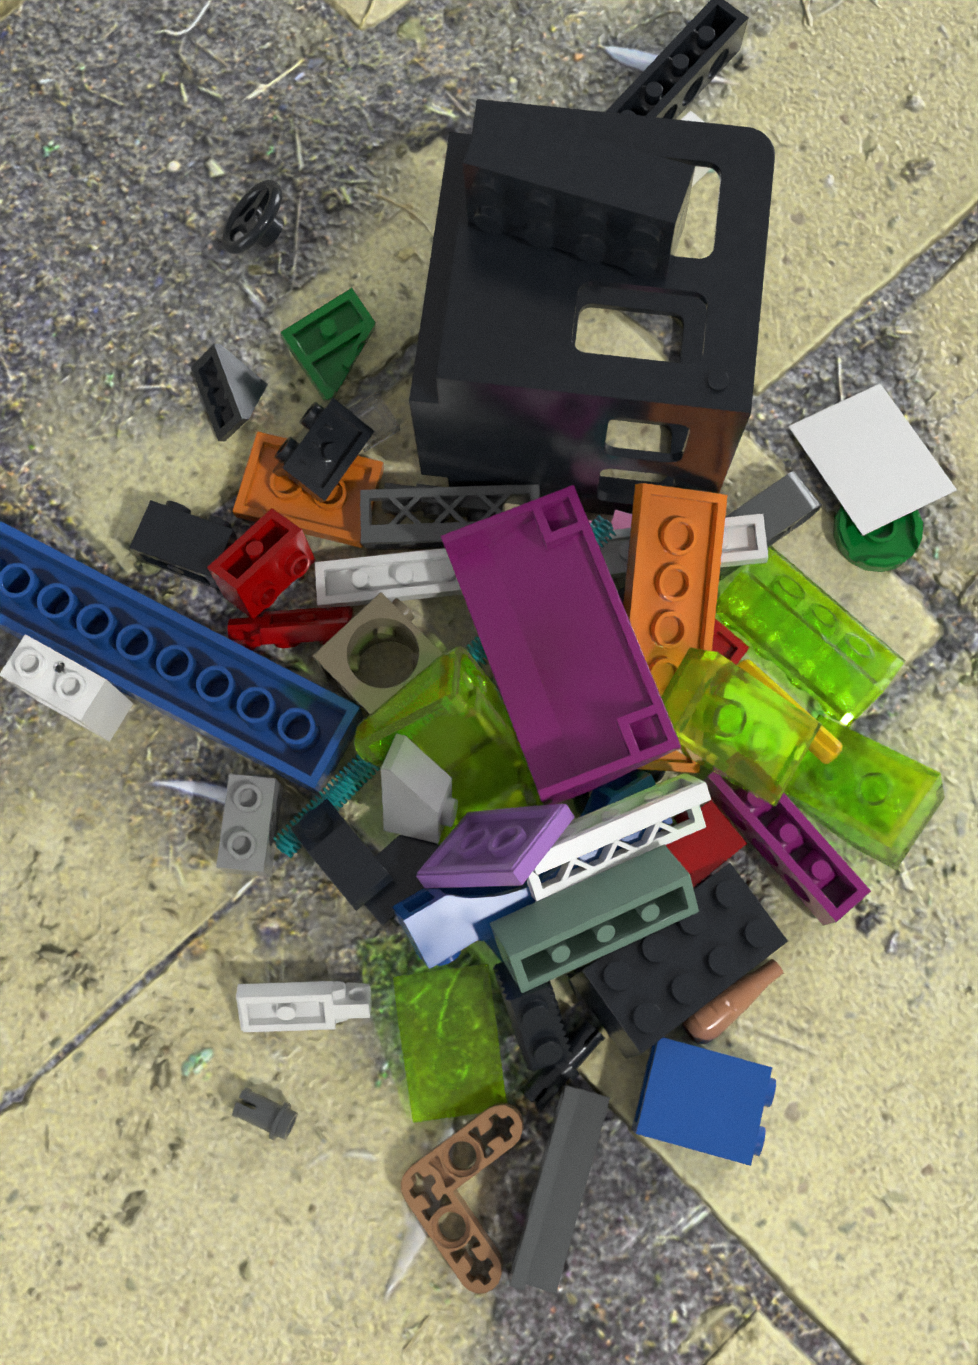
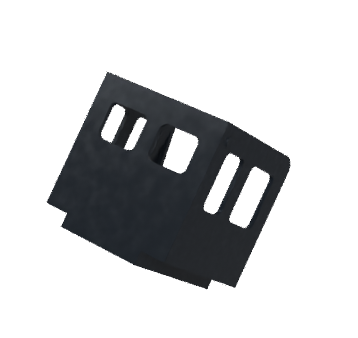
(496, 357)

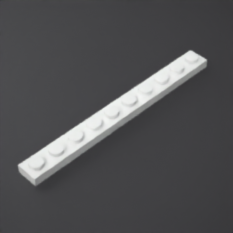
(431, 574)

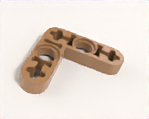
(447, 1180)

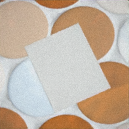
(872, 459)

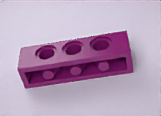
(792, 850)

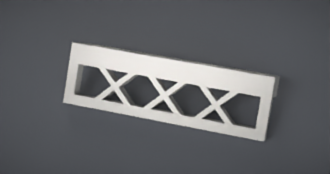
(617, 821)

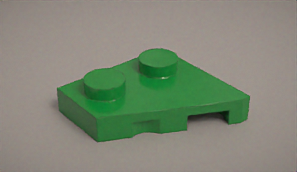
(330, 341)

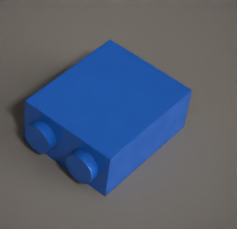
(704, 1101)

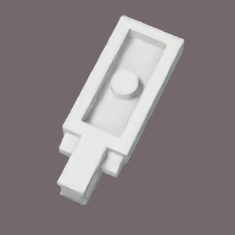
(301, 1005)

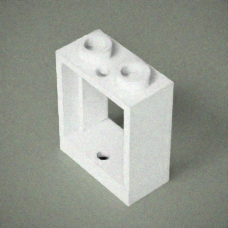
(66, 687)

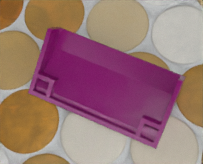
(560, 645)

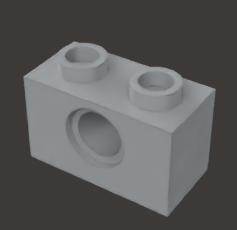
(249, 825)

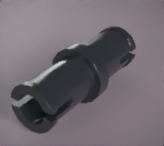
(550, 1079)

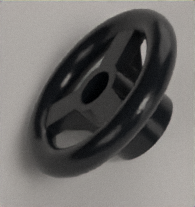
(256, 217)

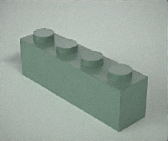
(594, 917)

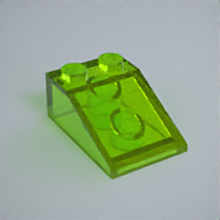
(737, 724)
(868, 795)
(449, 1042)

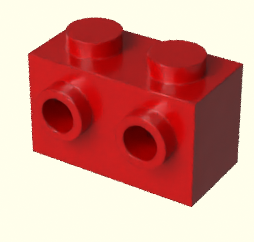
(262, 563)

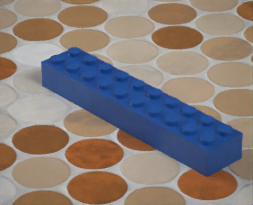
(174, 663)

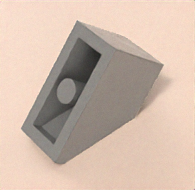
(415, 793)

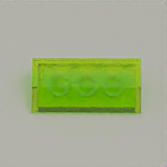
(808, 637)

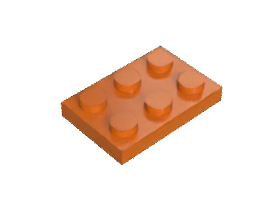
(333, 519)

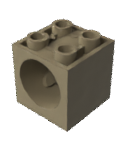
(374, 624)

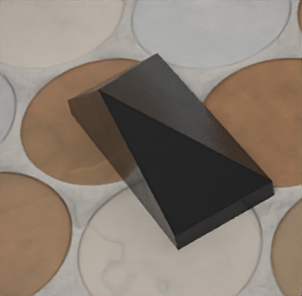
(227, 390)

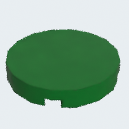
(882, 548)

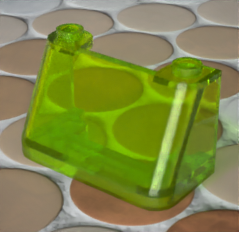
(463, 727)

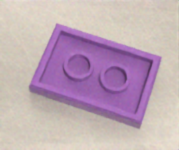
(495, 847)

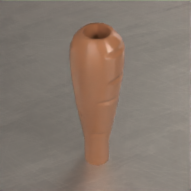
(730, 1004)

